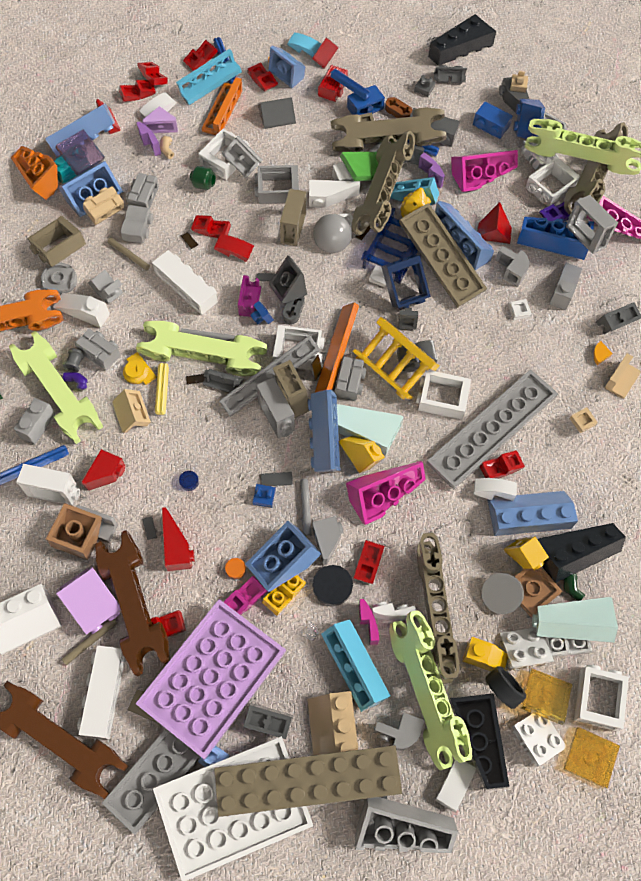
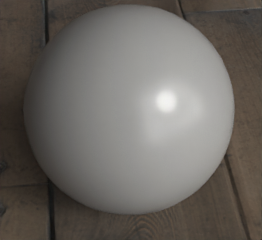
(332, 233)

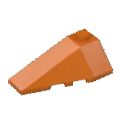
(38, 171)

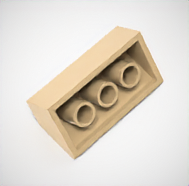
(332, 723)

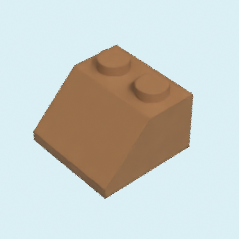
(75, 531)

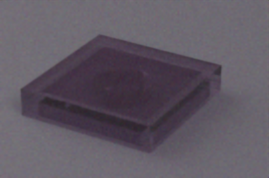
(80, 152)

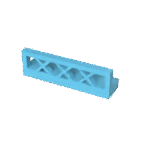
(210, 79)

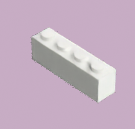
(185, 282)
(102, 693)

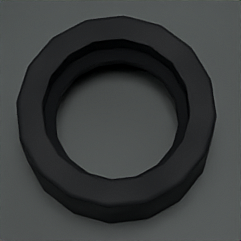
(505, 687)

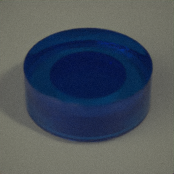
(189, 480)

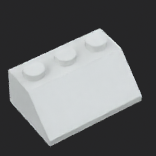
(26, 618)

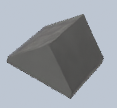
(277, 112)
(288, 281)

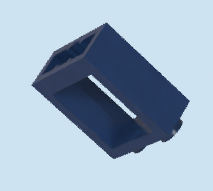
(415, 262)

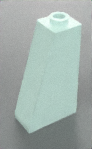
(369, 425)
(578, 620)

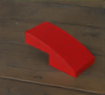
(200, 57)
(151, 73)
(261, 77)
(141, 90)
(207, 226)
(235, 246)
(503, 465)
(369, 562)
(172, 623)

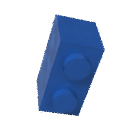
(373, 104)
(492, 120)

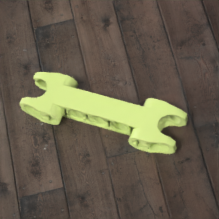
(555, 140)
(172, 342)
(72, 412)
(443, 729)

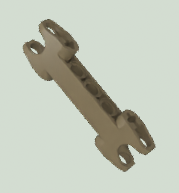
(375, 131)
(593, 174)
(376, 204)
(432, 573)

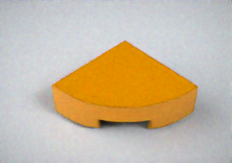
(601, 353)

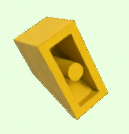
(362, 452)
(527, 552)
(484, 654)

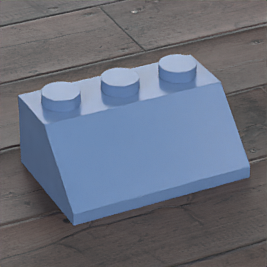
(88, 184)

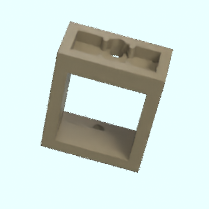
(293, 217)
(51, 233)
(292, 389)

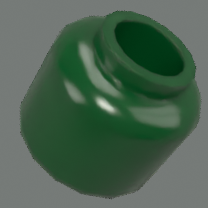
(203, 177)

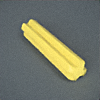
(161, 389)

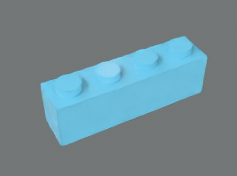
(355, 665)

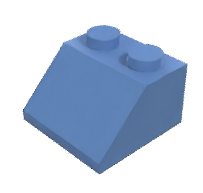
(285, 67)

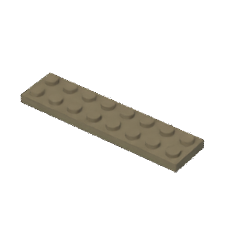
(307, 781)

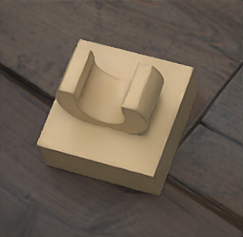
(519, 82)
(583, 420)

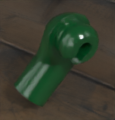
(570, 587)

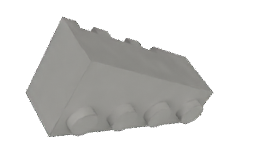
(403, 827)

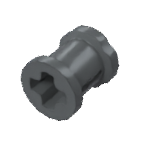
(73, 360)

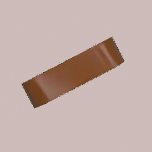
(397, 108)

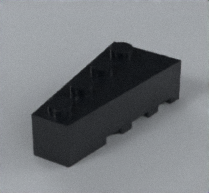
(459, 41)
(580, 549)
(485, 738)

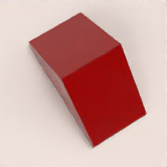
(325, 52)

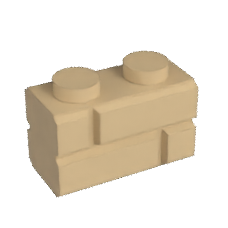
(103, 205)

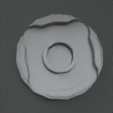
(59, 277)
(502, 593)

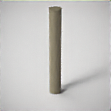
(128, 253)
(88, 642)

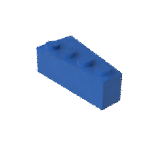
(551, 237)

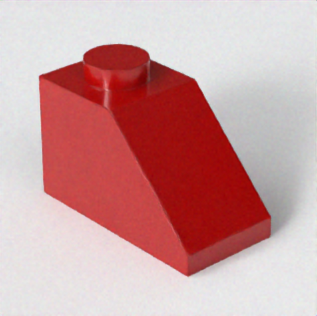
(104, 470)

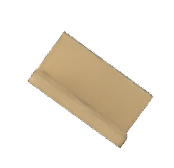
(623, 378)
(130, 410)

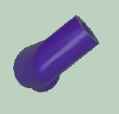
(77, 378)

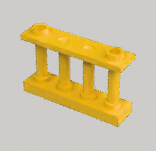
(412, 352)

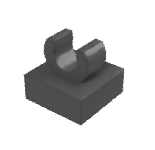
(424, 86)
(408, 319)

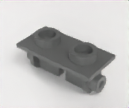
(456, 73)
(221, 380)

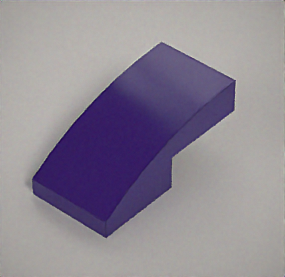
(555, 212)

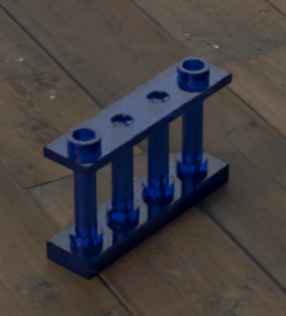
(376, 244)

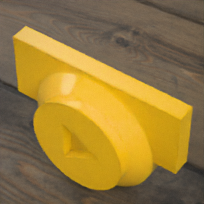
(137, 370)

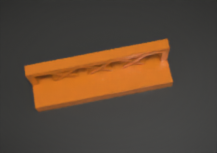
(224, 110)

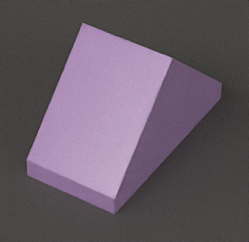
(161, 121)

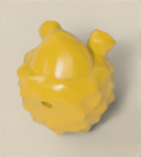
(414, 201)

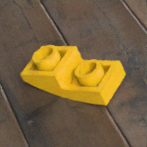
(283, 595)

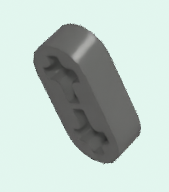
(289, 307)

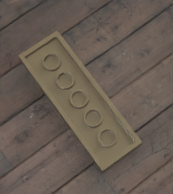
(442, 255)

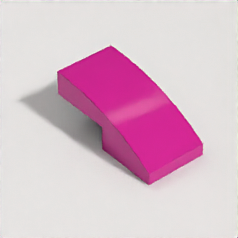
(246, 596)
(367, 617)

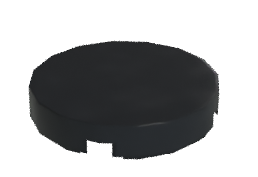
(332, 585)

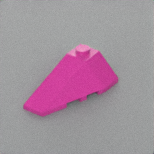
(479, 169)
(627, 223)
(379, 491)

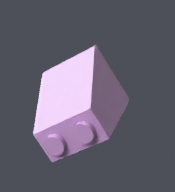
(89, 600)

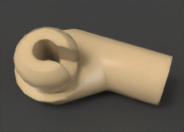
(164, 147)

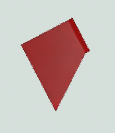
(495, 226)

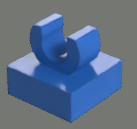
(261, 314)
(264, 495)

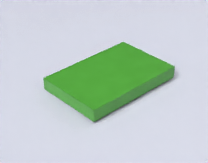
(360, 164)

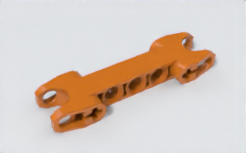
(31, 311)

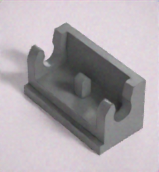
(619, 317)
(268, 720)

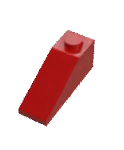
(176, 548)

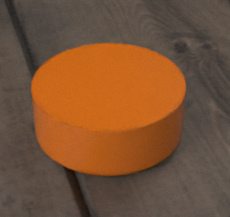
(235, 568)

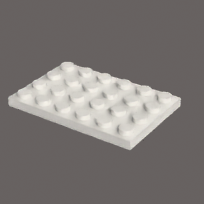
(207, 841)

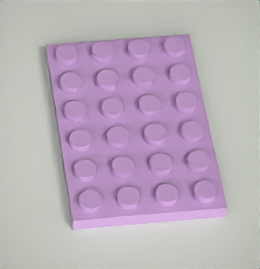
(211, 678)

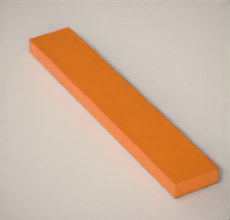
(337, 347)

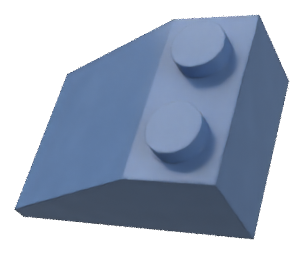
(282, 557)

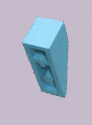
(403, 188)

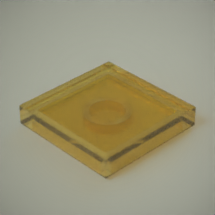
(547, 696)
(591, 757)

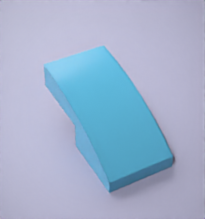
(302, 42)

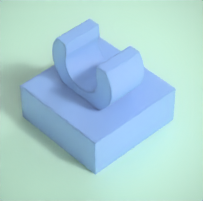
(215, 756)

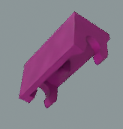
(249, 295)

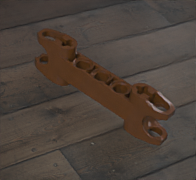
(141, 633)
(86, 760)

